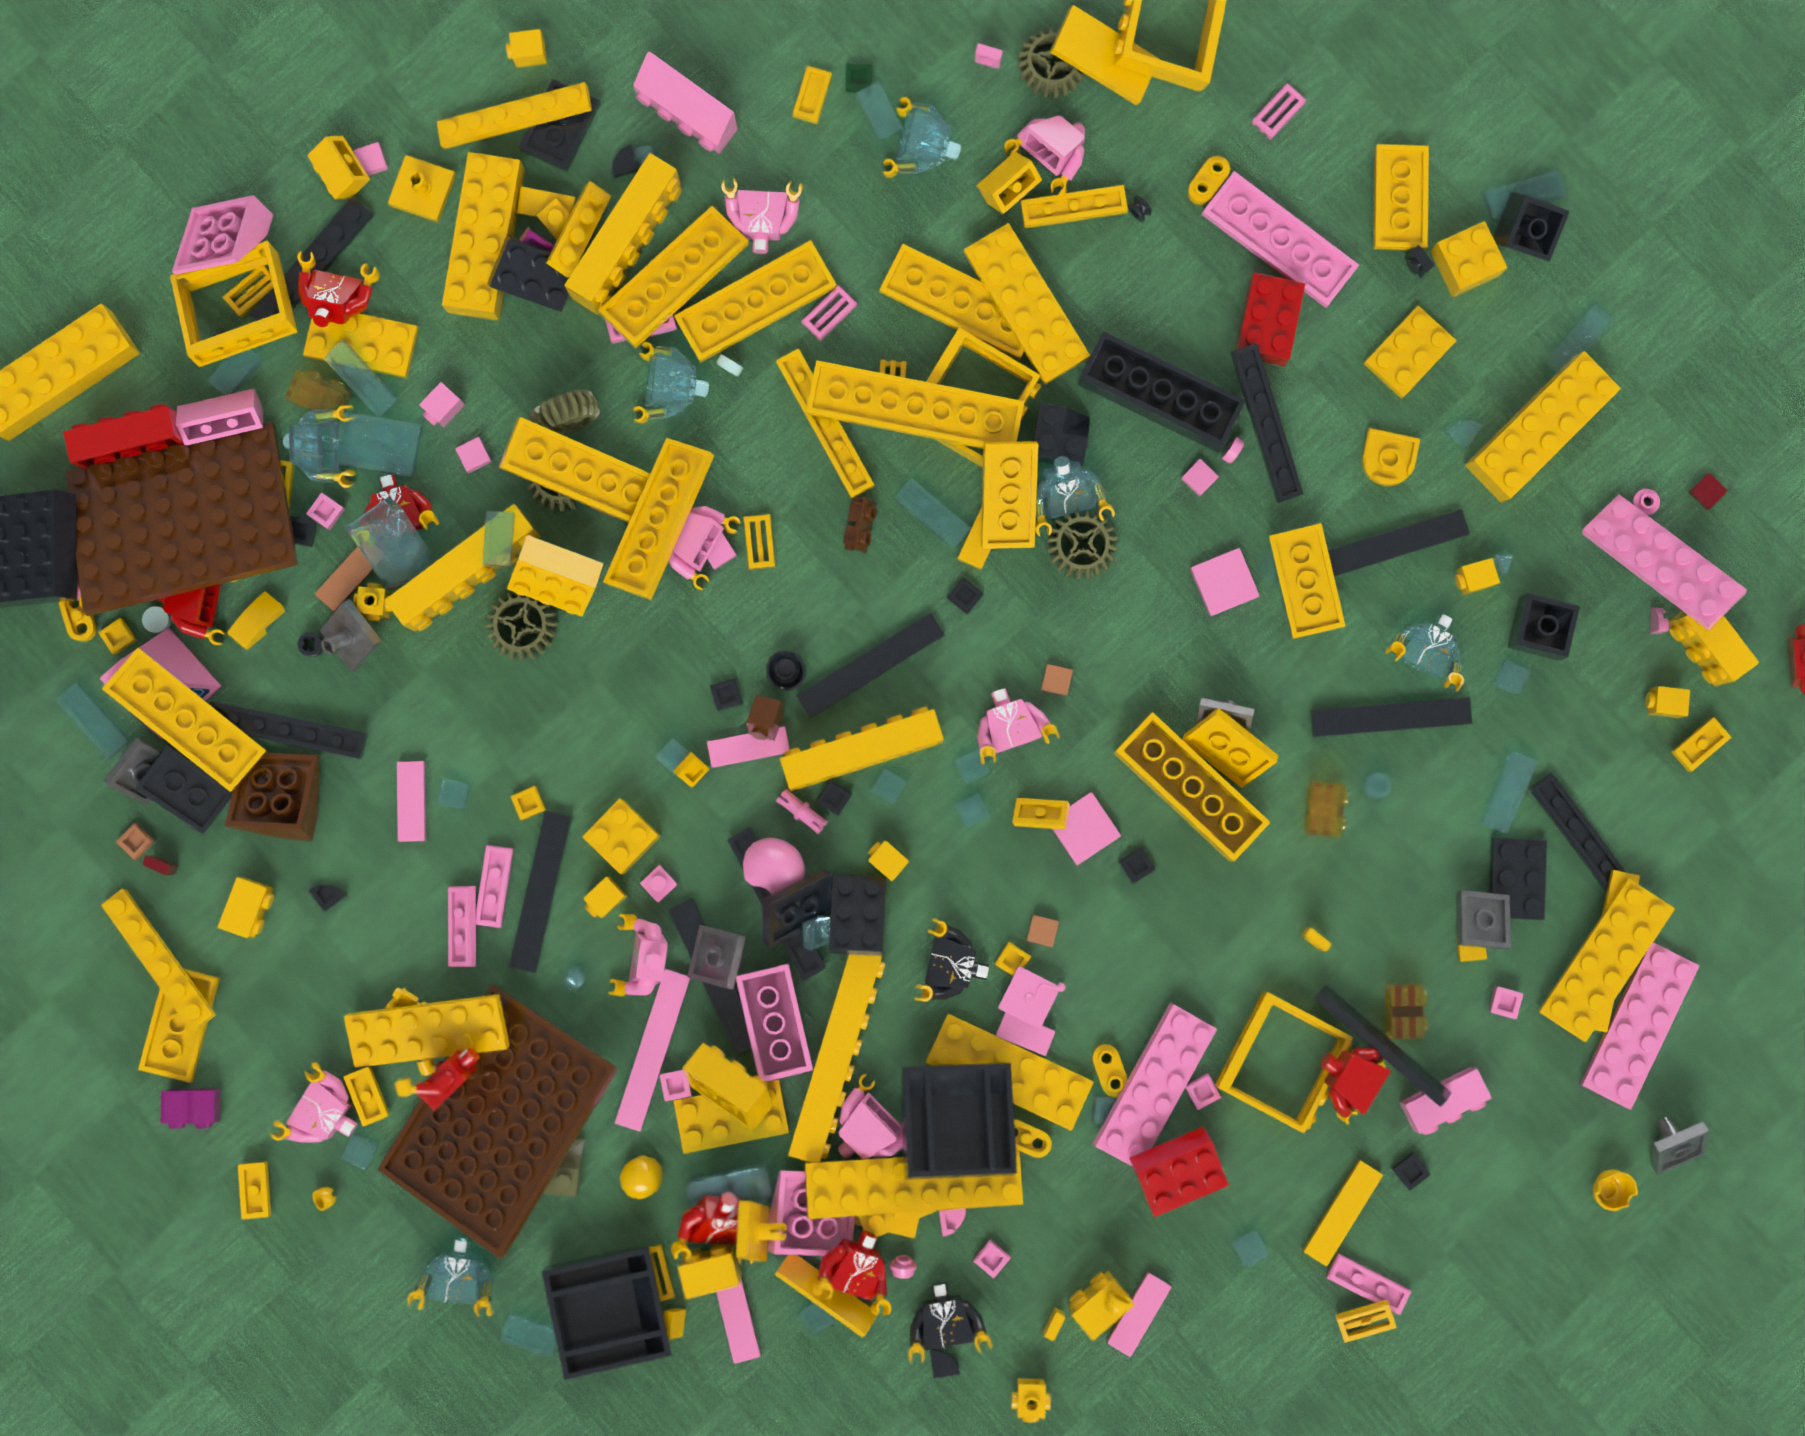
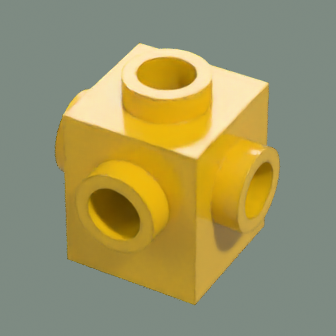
(379, 608)
(1030, 1390)

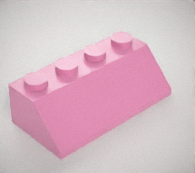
(685, 104)

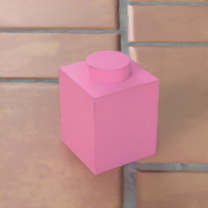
(441, 405)

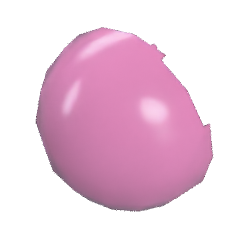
(773, 865)

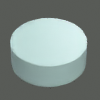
(729, 365)
(156, 620)

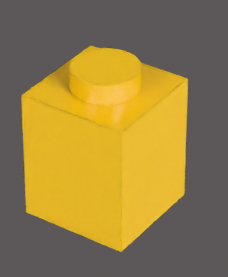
(527, 48)
(1476, 576)
(1668, 702)
(887, 859)
(604, 898)

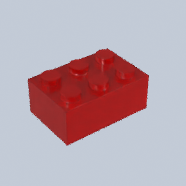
(1271, 317)
(1179, 1171)

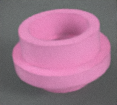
(1639, 503)
(903, 1266)

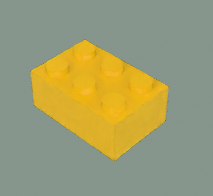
(554, 576)
(1716, 651)
(728, 1085)

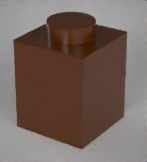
(765, 718)

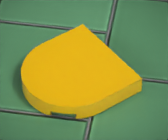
(1389, 456)

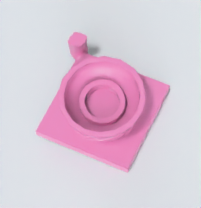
(1030, 997)

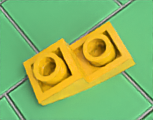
(533, 200)
(252, 622)

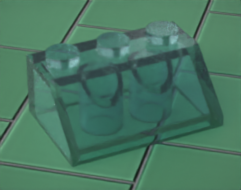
(390, 544)
(745, 1182)

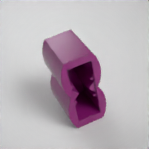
(190, 1107)

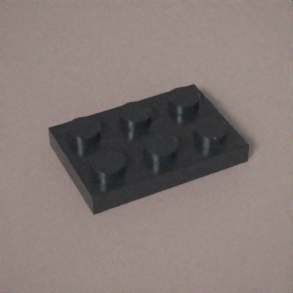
(559, 139)
(525, 274)
(184, 789)
(1520, 872)
(789, 908)
(857, 915)

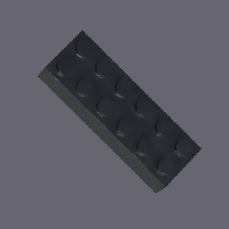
(1161, 392)

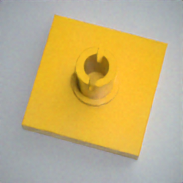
(422, 188)
(755, 1231)

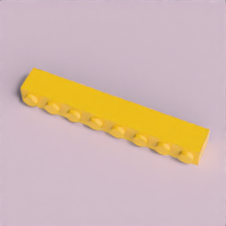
(835, 1056)

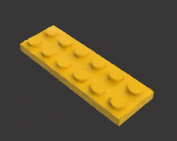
(673, 277)
(948, 298)
(755, 301)
(1026, 303)
(573, 469)
(658, 518)
(184, 719)
(1606, 960)
(426, 1030)
(1036, 1082)

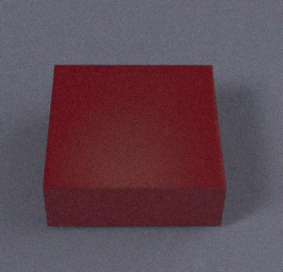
(1708, 491)
(159, 865)

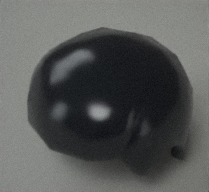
(786, 670)

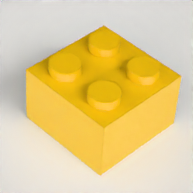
(1468, 259)
(621, 836)
(710, 1270)
(1089, 1305)

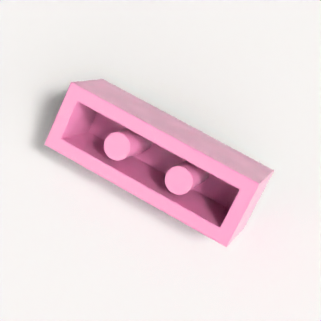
(219, 417)
(1467, 1093)

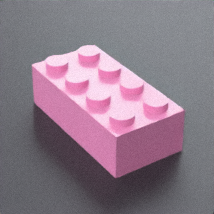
(774, 1023)

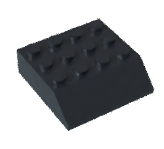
(38, 548)
(958, 1121)
(606, 1312)

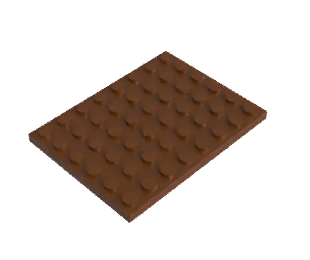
(181, 519)
(502, 1130)

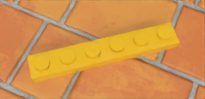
(514, 115)
(827, 430)
(158, 960)

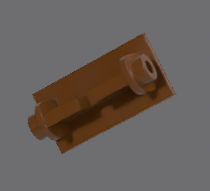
(859, 537)

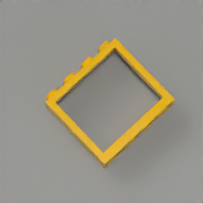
(1192, 79)
(246, 336)
(965, 339)
(1318, 1093)

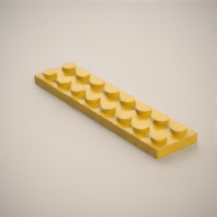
(912, 406)
(880, 1188)

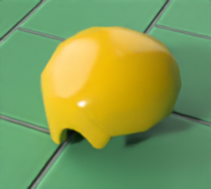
(641, 1177)
(1614, 1189)

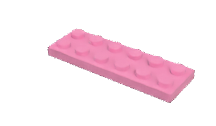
(1279, 239)
(1664, 562)
(1639, 1025)
(1155, 1084)

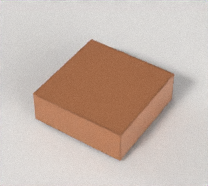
(1056, 680)
(135, 841)
(1042, 931)

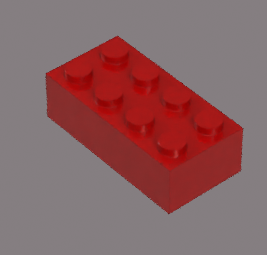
(122, 436)

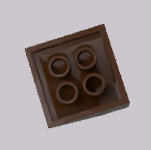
(278, 797)

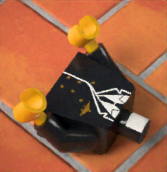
(950, 964)
(945, 1323)

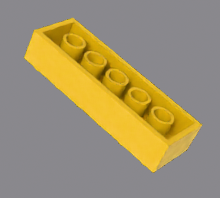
(481, 226)
(624, 234)
(61, 369)
(1542, 426)
(452, 577)
(862, 749)
(1191, 787)

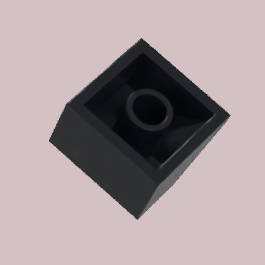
(1530, 226)
(1061, 433)
(1543, 626)

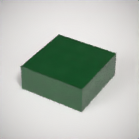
(858, 77)

